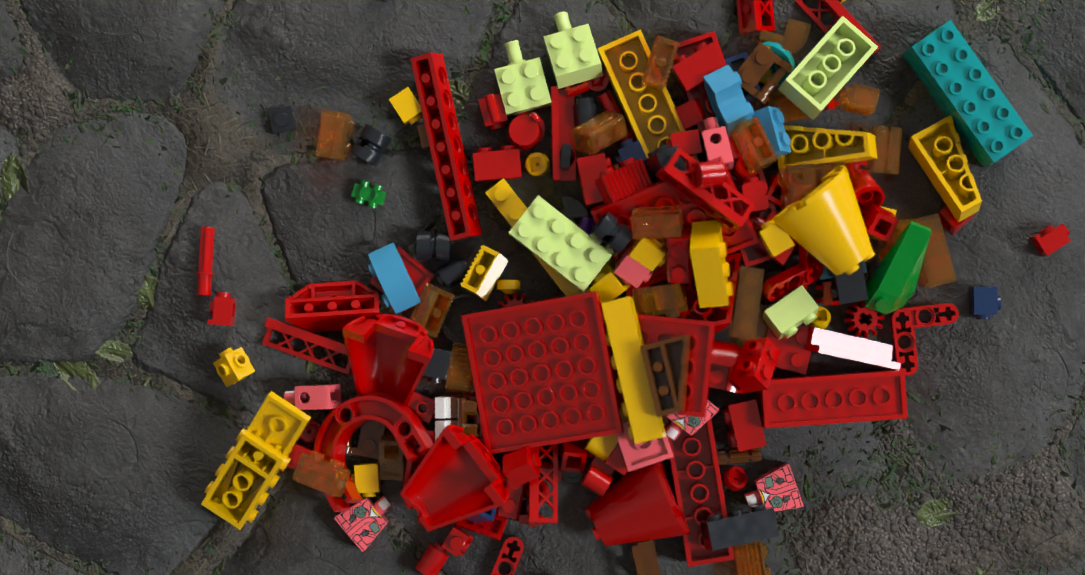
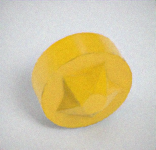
(537, 164)
(508, 286)
(822, 320)

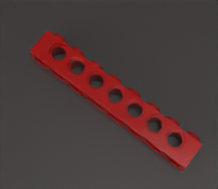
(446, 146)

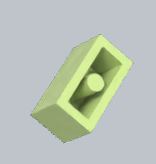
(790, 313)

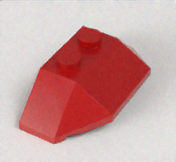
(331, 305)

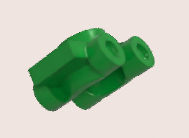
(373, 196)

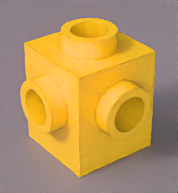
(233, 366)

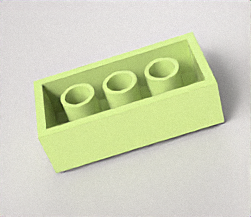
(827, 67)
(560, 243)

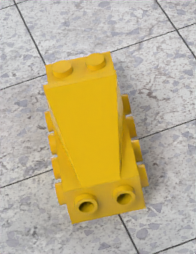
(255, 461)

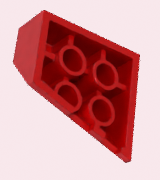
(720, 314)

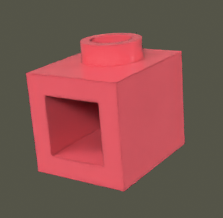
(631, 271)

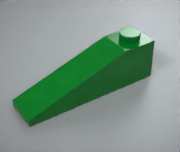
(899, 270)

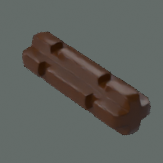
(736, 457)

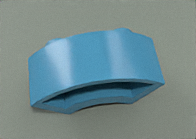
(727, 98)
(394, 278)

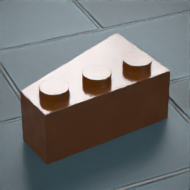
(668, 373)

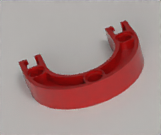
(337, 430)

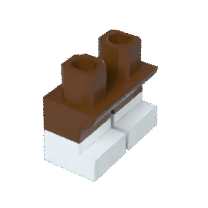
(455, 408)

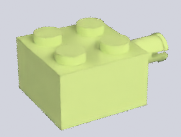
(572, 53)
(522, 82)

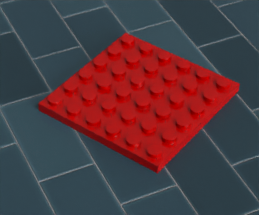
(543, 373)

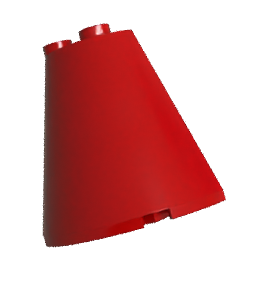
(387, 355)
(455, 481)
(637, 509)

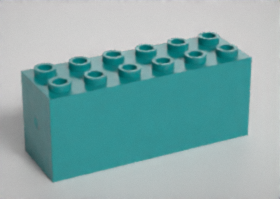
(967, 94)

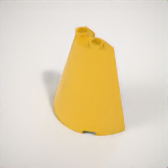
(830, 224)

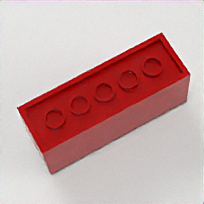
(833, 399)

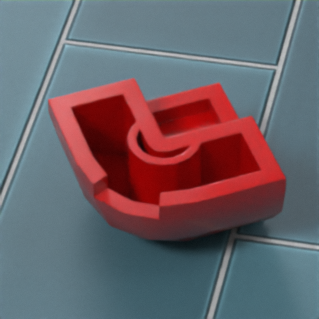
(723, 365)

